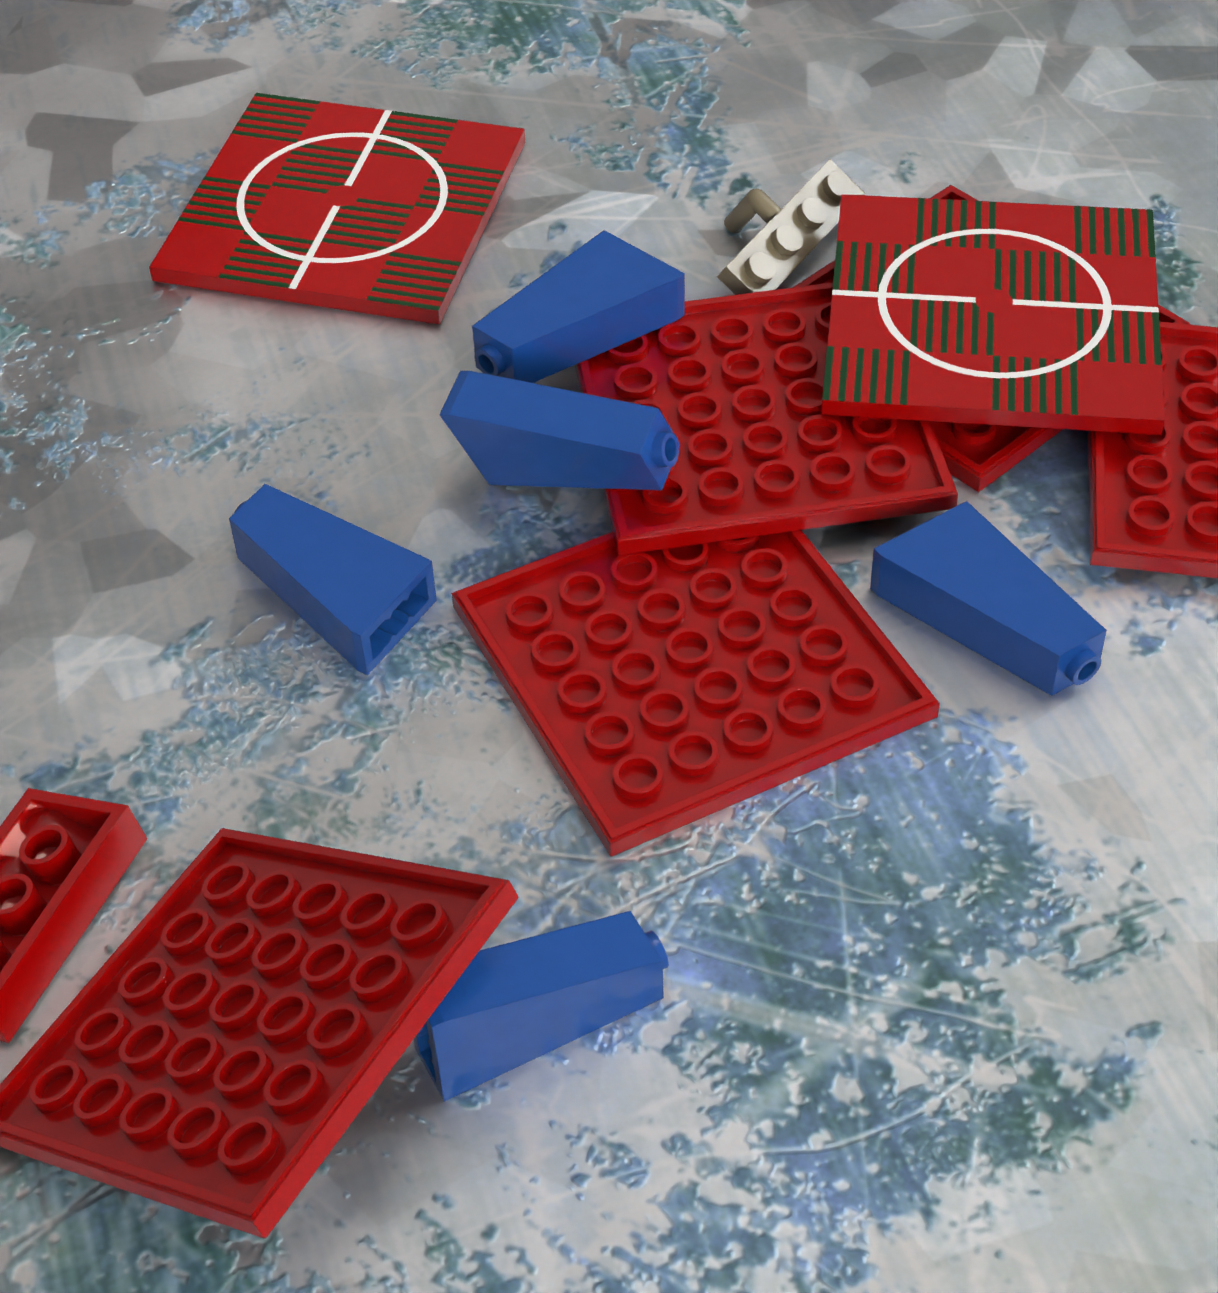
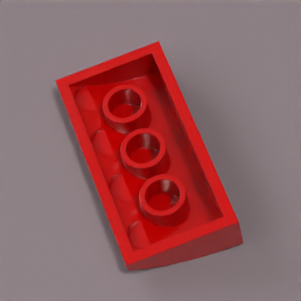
(55, 874)

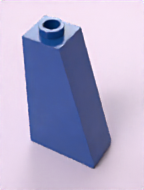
(579, 310)
(558, 436)
(334, 574)
(990, 598)
(538, 997)

